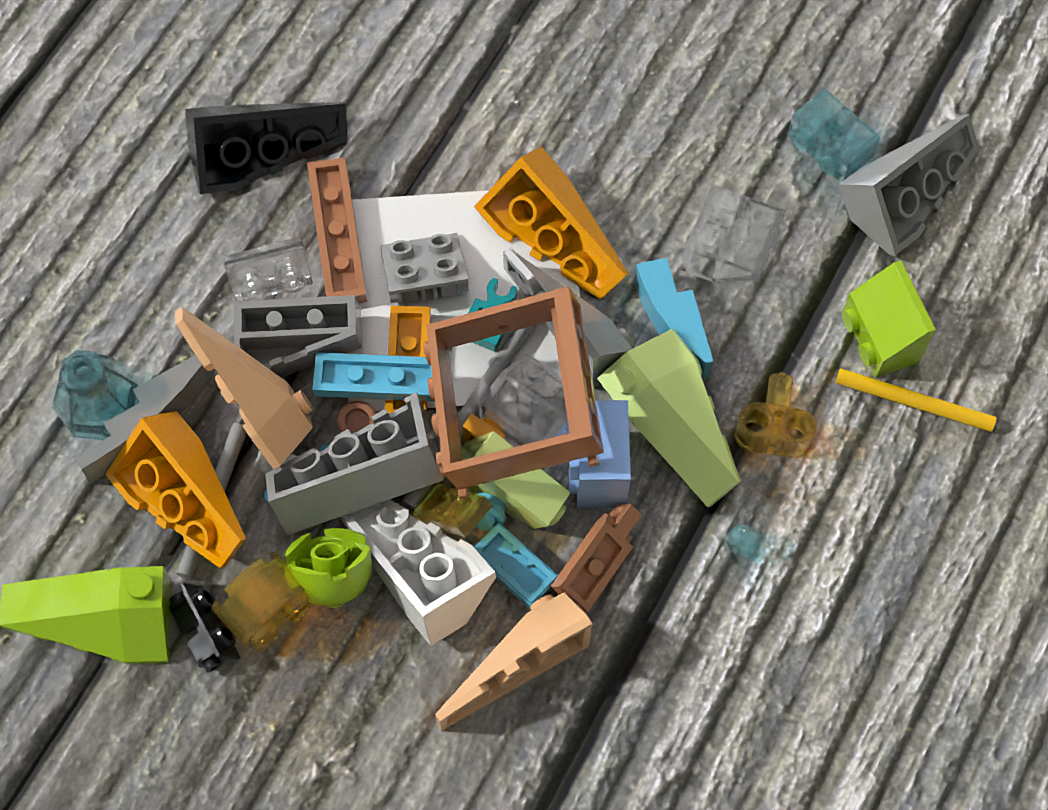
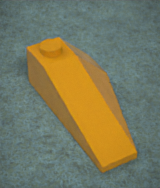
(549, 215)
(174, 480)

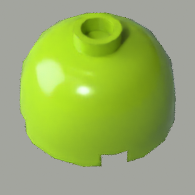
(331, 566)

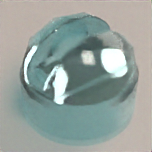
(743, 540)

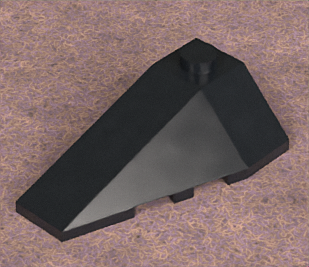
(250, 141)

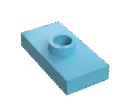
(516, 565)

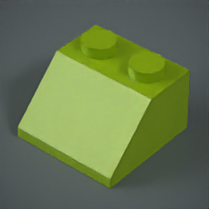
(888, 321)

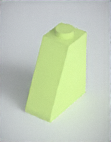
(529, 496)

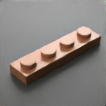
(336, 229)

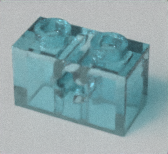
(833, 135)

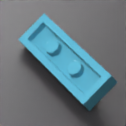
(371, 376)

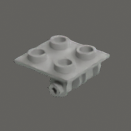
(424, 265)

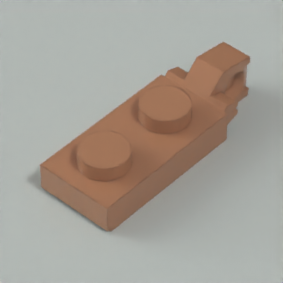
(598, 557)

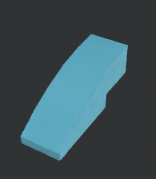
(672, 309)

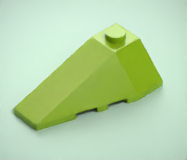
(101, 612)

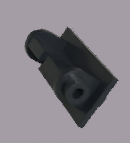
(194, 611)

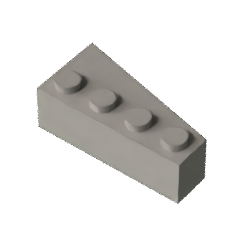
(357, 469)

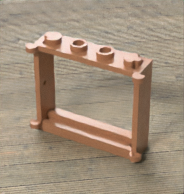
(576, 378)

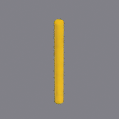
(916, 400)

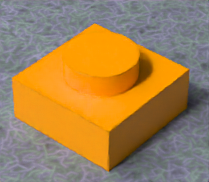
(475, 427)

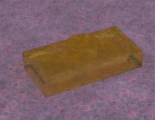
(450, 512)

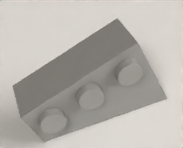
(291, 330)

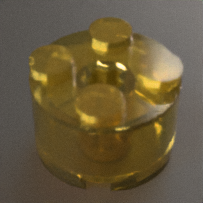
(261, 602)

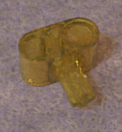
(776, 418)

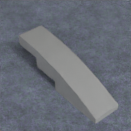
(162, 394)

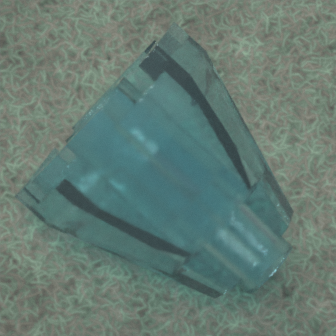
(91, 392)

